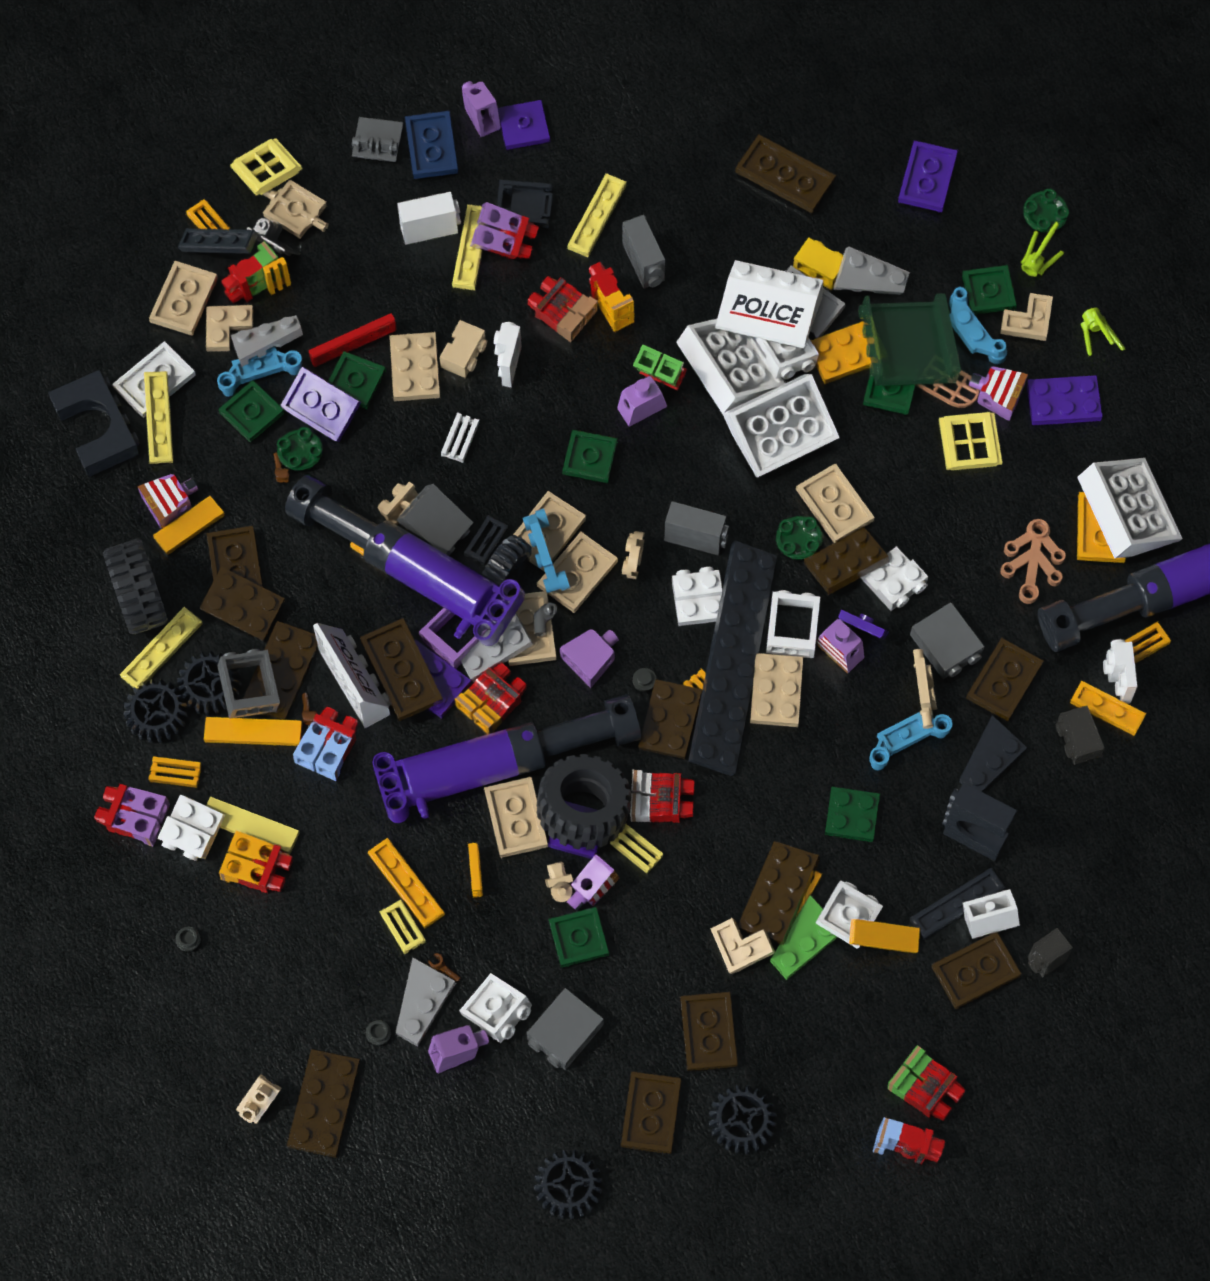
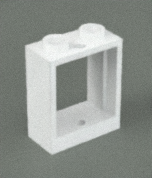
(793, 646)

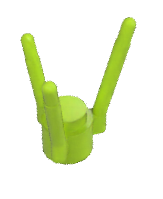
(1034, 263)
(1095, 321)

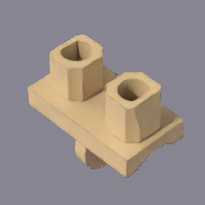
(403, 497)
(559, 881)
(257, 1099)

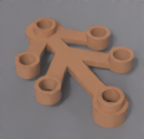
(1034, 557)

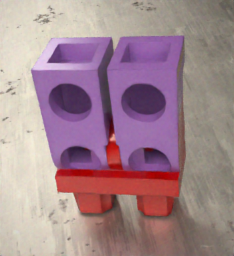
(503, 232)
(133, 813)

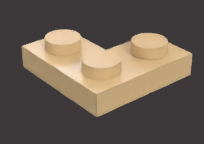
(222, 320)
(1031, 324)
(741, 952)

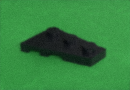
(992, 756)

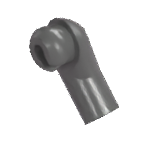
(542, 616)

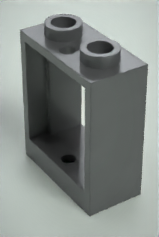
(255, 705)

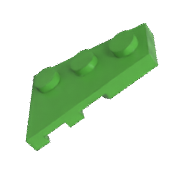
(803, 941)

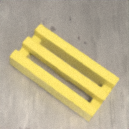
(652, 861)
(412, 943)

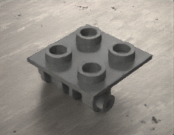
(377, 139)
(269, 232)

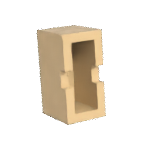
(462, 353)

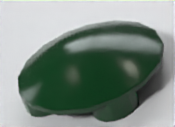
(1044, 210)
(299, 449)
(799, 537)

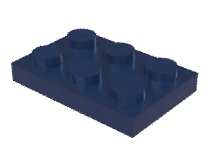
(431, 144)

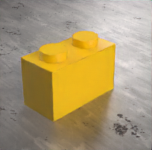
(818, 262)

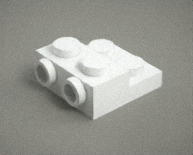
(508, 351)
(787, 359)
(896, 580)
(697, 595)
(1121, 669)
(191, 828)
(844, 905)
(497, 1008)

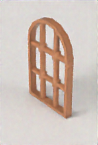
(954, 394)

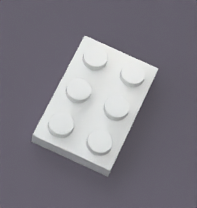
(163, 358)

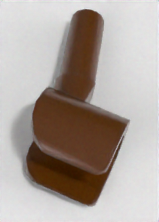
(282, 475)
(307, 715)
(442, 967)

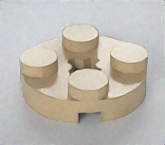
(635, 547)

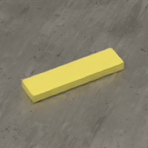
(597, 215)
(468, 257)
(158, 417)
(161, 648)
(255, 825)

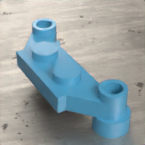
(972, 331)
(258, 368)
(535, 523)
(904, 735)

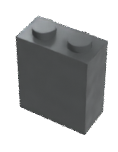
(643, 252)
(435, 520)
(696, 528)
(947, 641)
(564, 1029)

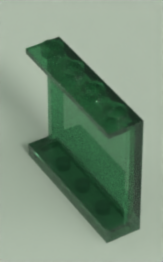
(910, 342)

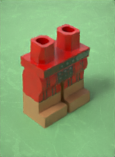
(563, 307)

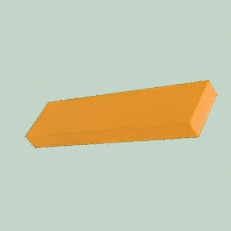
(253, 731)
(406, 883)

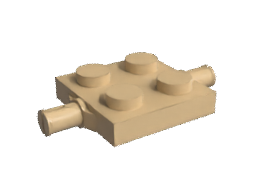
(295, 209)
(926, 689)

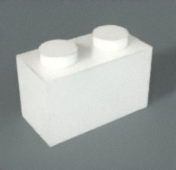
(991, 914)

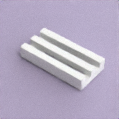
(466, 421)

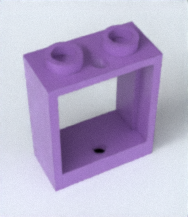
(438, 646)

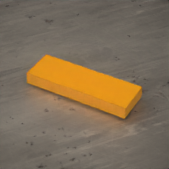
(188, 525)
(1108, 708)
(884, 936)

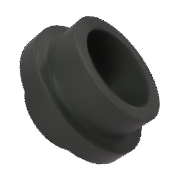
(644, 679)
(188, 939)
(378, 1032)

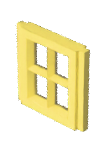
(249, 177)
(949, 443)

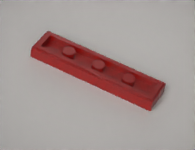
(352, 340)

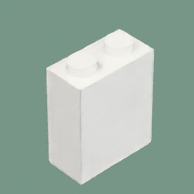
(429, 217)

